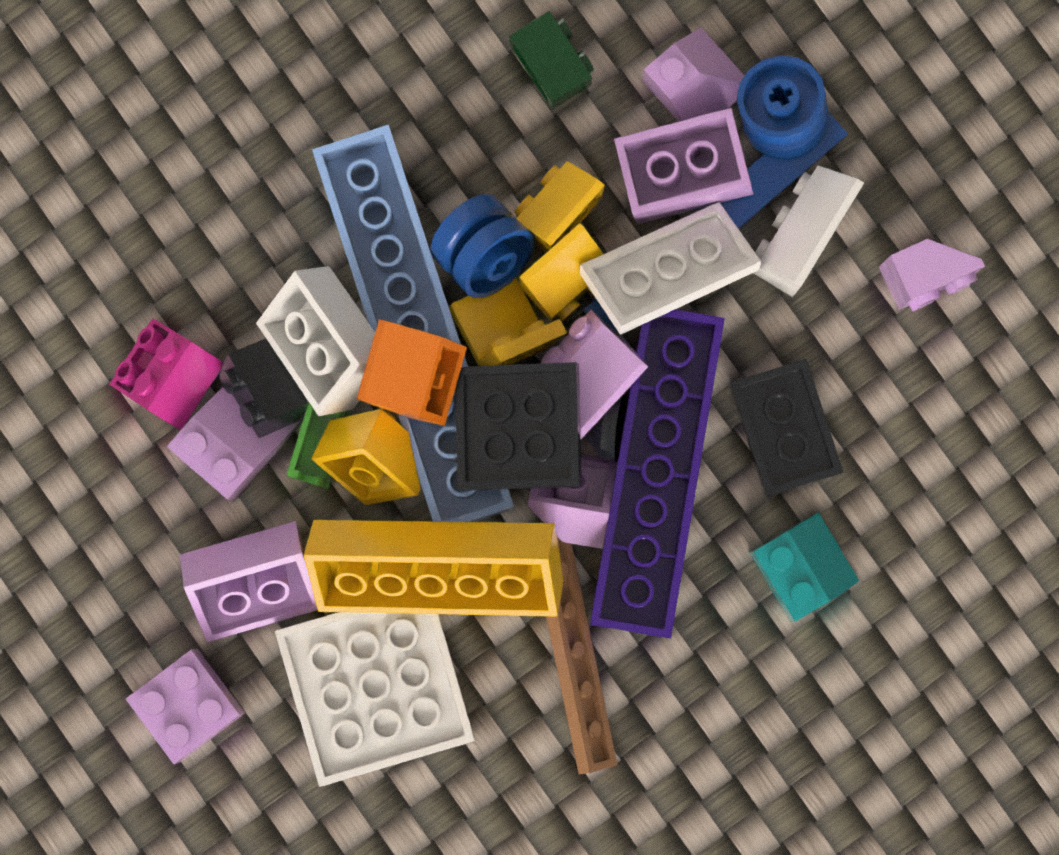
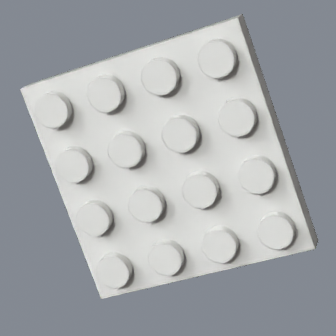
(373, 690)

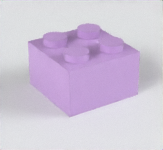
(185, 706)

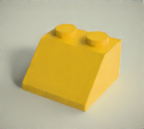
(561, 205)
(555, 278)
(369, 457)

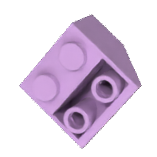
(926, 269)

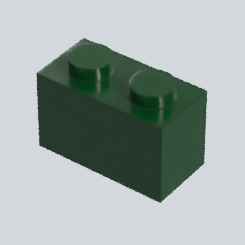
(551, 59)

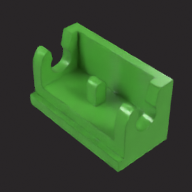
(310, 434)

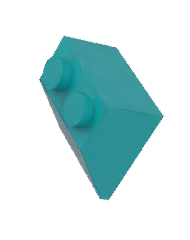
(804, 567)

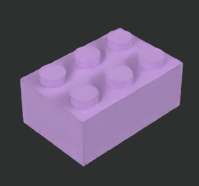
(683, 166)

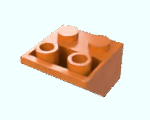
(411, 372)

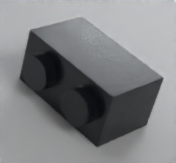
(262, 388)

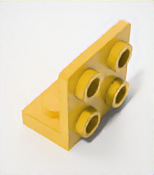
(503, 327)

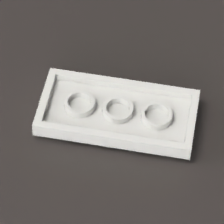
(669, 267)

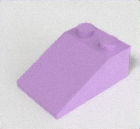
(224, 447)

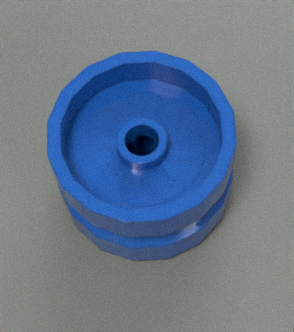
(783, 107)
(482, 246)

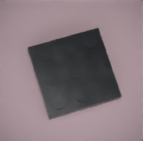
(518, 427)

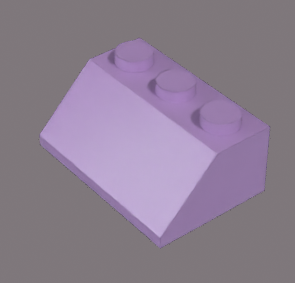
(605, 365)
(248, 581)

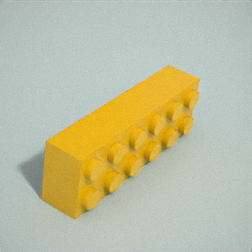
(435, 567)

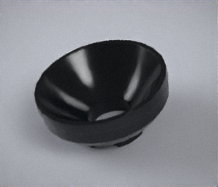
(607, 432)

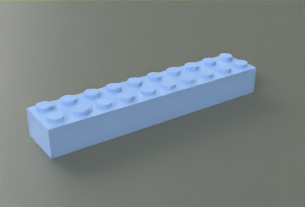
(401, 287)

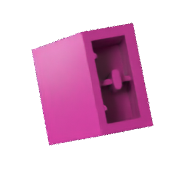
(166, 373)

